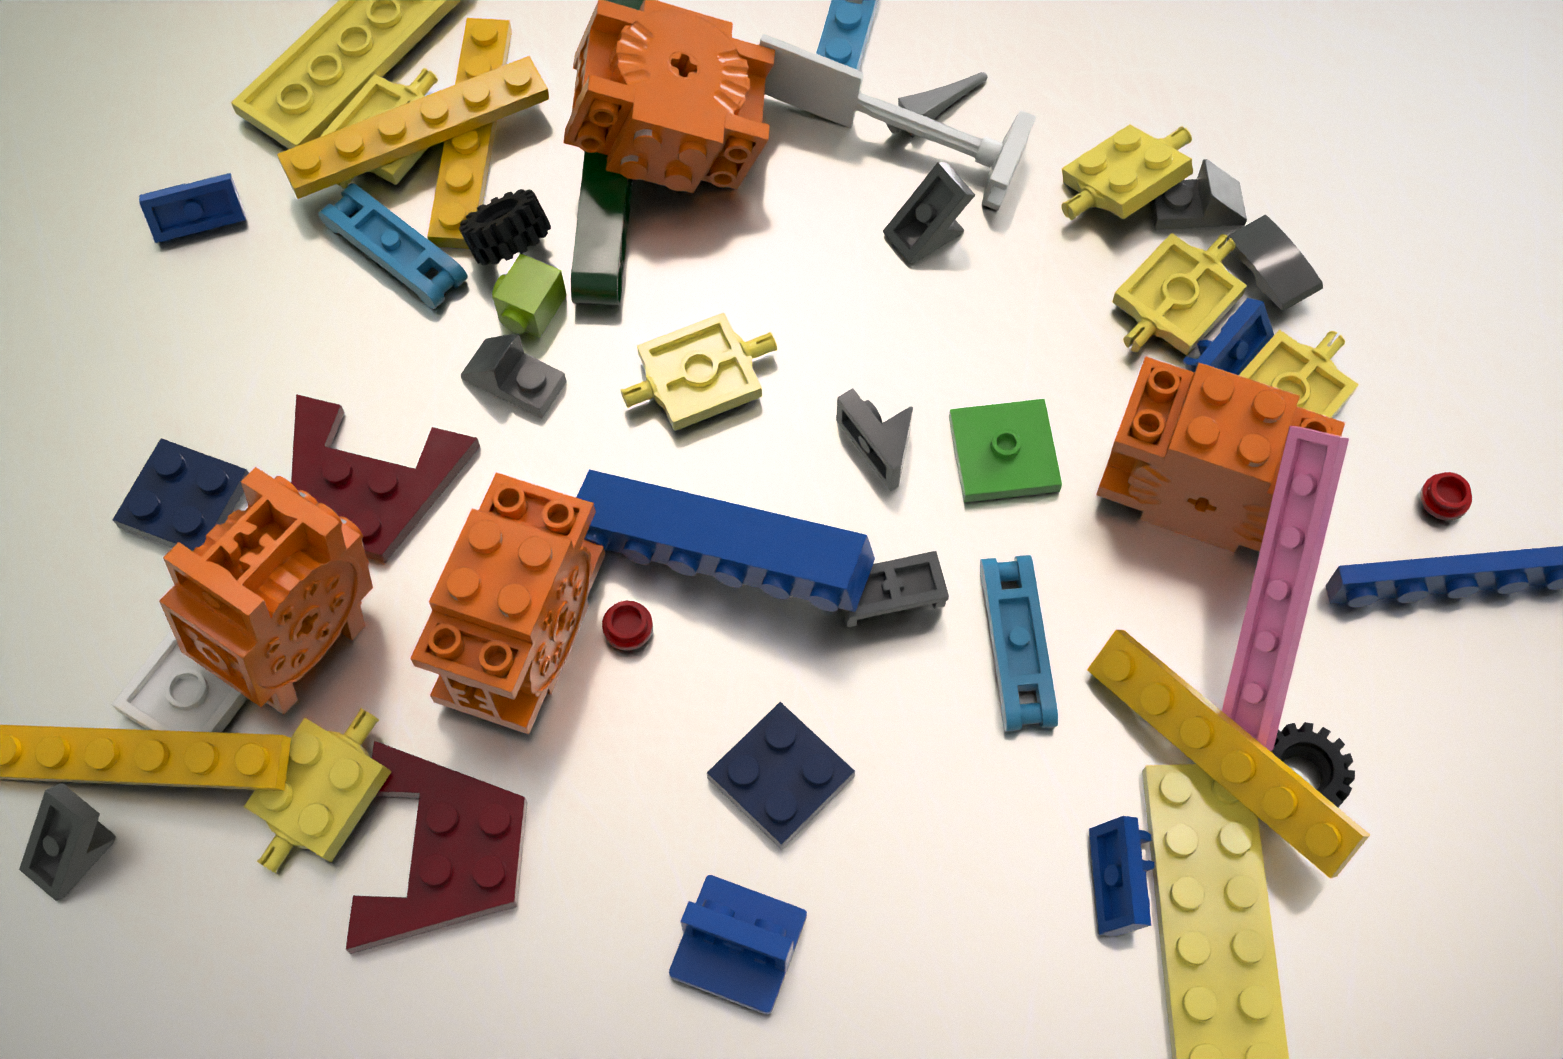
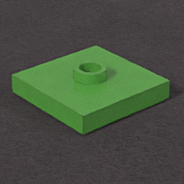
(1004, 450)

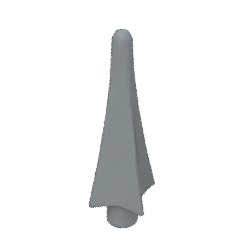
(935, 101)

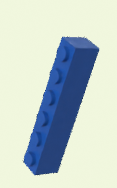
(728, 541)

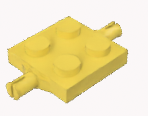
(378, 97)
(1126, 171)
(1179, 293)
(699, 371)
(1304, 372)
(324, 793)

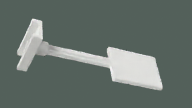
(836, 95)

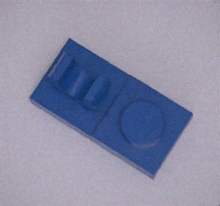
(192, 207)
(1238, 341)
(1120, 876)

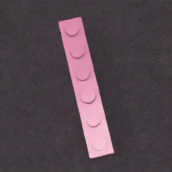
(1284, 581)

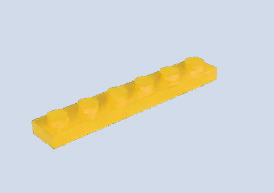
(413, 127)
(468, 156)
(1229, 754)
(144, 757)

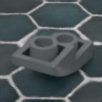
(1276, 263)

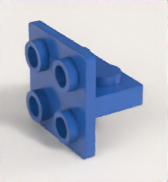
(737, 944)

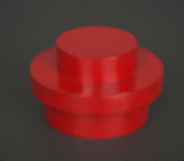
(1446, 496)
(627, 625)

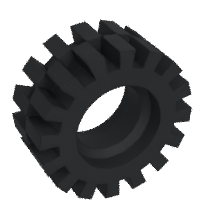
(505, 227)
(1323, 753)

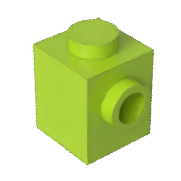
(528, 296)

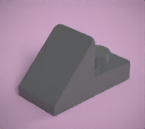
(1201, 202)
(930, 214)
(514, 376)
(879, 442)
(64, 842)

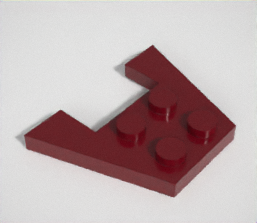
(372, 493)
(461, 858)

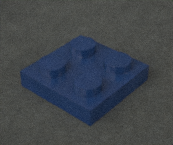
(180, 496)
(780, 775)

